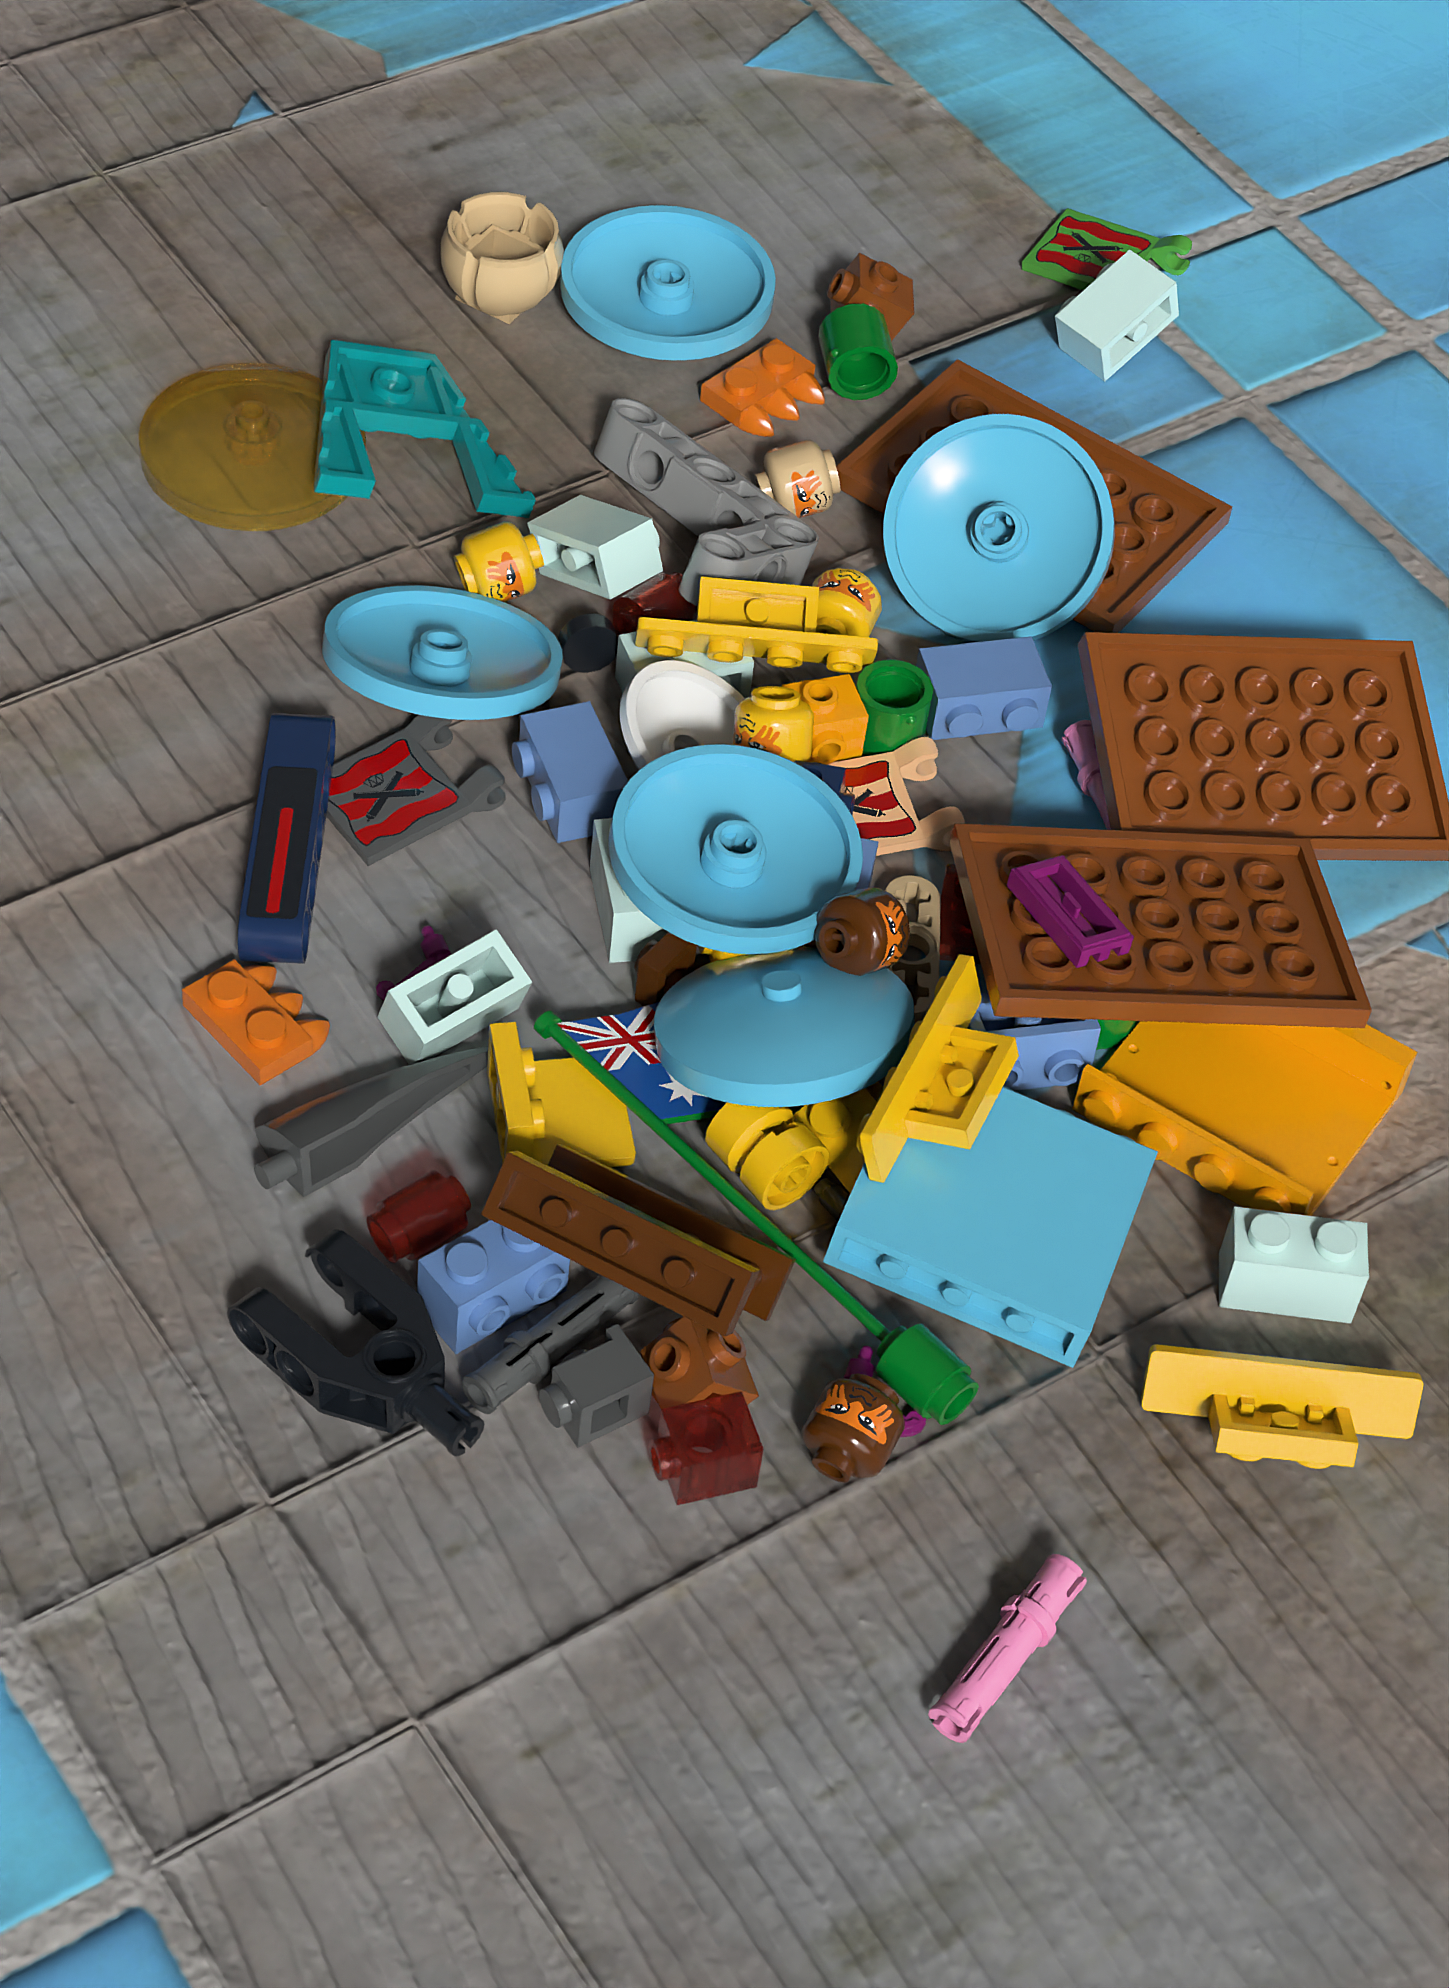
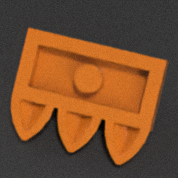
(763, 386)
(251, 1023)

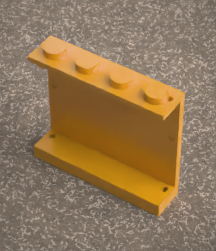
(1250, 1106)

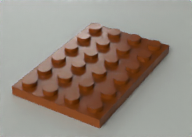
(1156, 514)
(1268, 741)
(1216, 923)

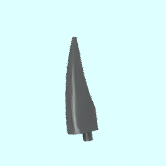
(347, 1125)

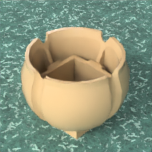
(501, 254)

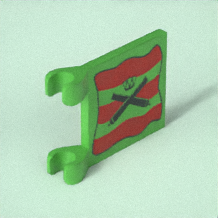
(1083, 245)

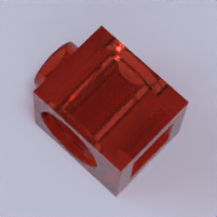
(715, 1424)

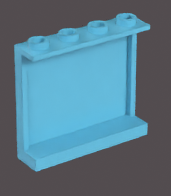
(1005, 1231)

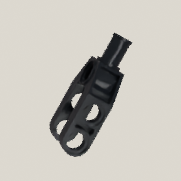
(360, 1385)

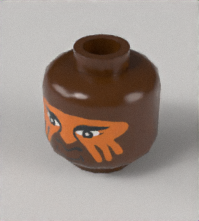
(862, 931)
(853, 1428)

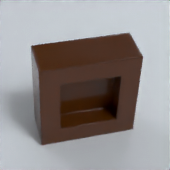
(661, 966)

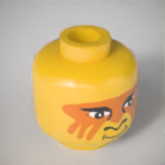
(499, 562)
(846, 603)
(775, 723)

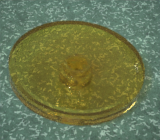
(237, 447)

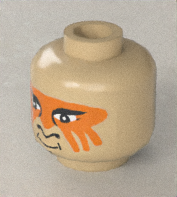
(800, 477)

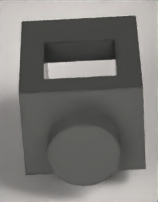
(598, 1389)

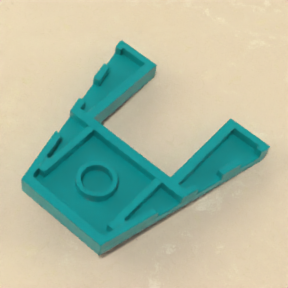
(409, 395)

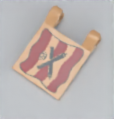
(884, 806)

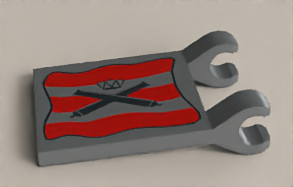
(399, 793)

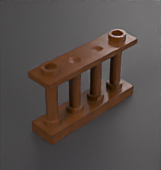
(639, 1238)

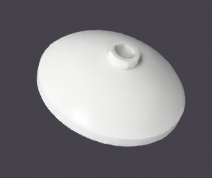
(676, 708)

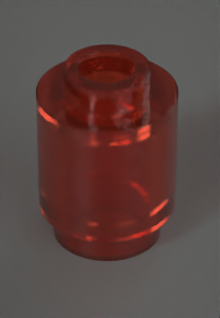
(652, 599)
(419, 1216)

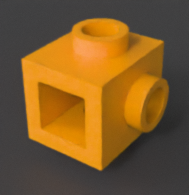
(838, 717)

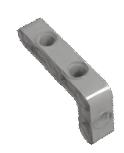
(736, 523)

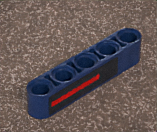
(287, 839)

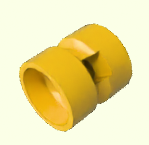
(769, 1150)

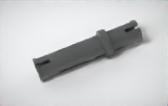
(530, 1353)

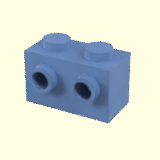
(985, 687)
(568, 768)
(1048, 1048)
(487, 1282)

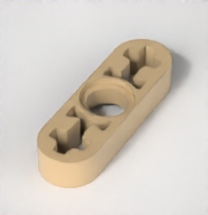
(923, 935)

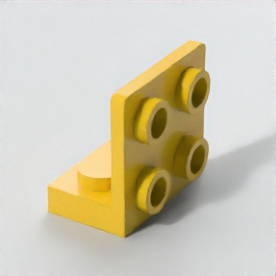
(553, 1105)

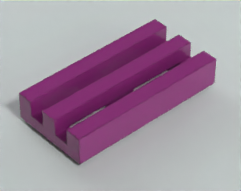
(1061, 914)

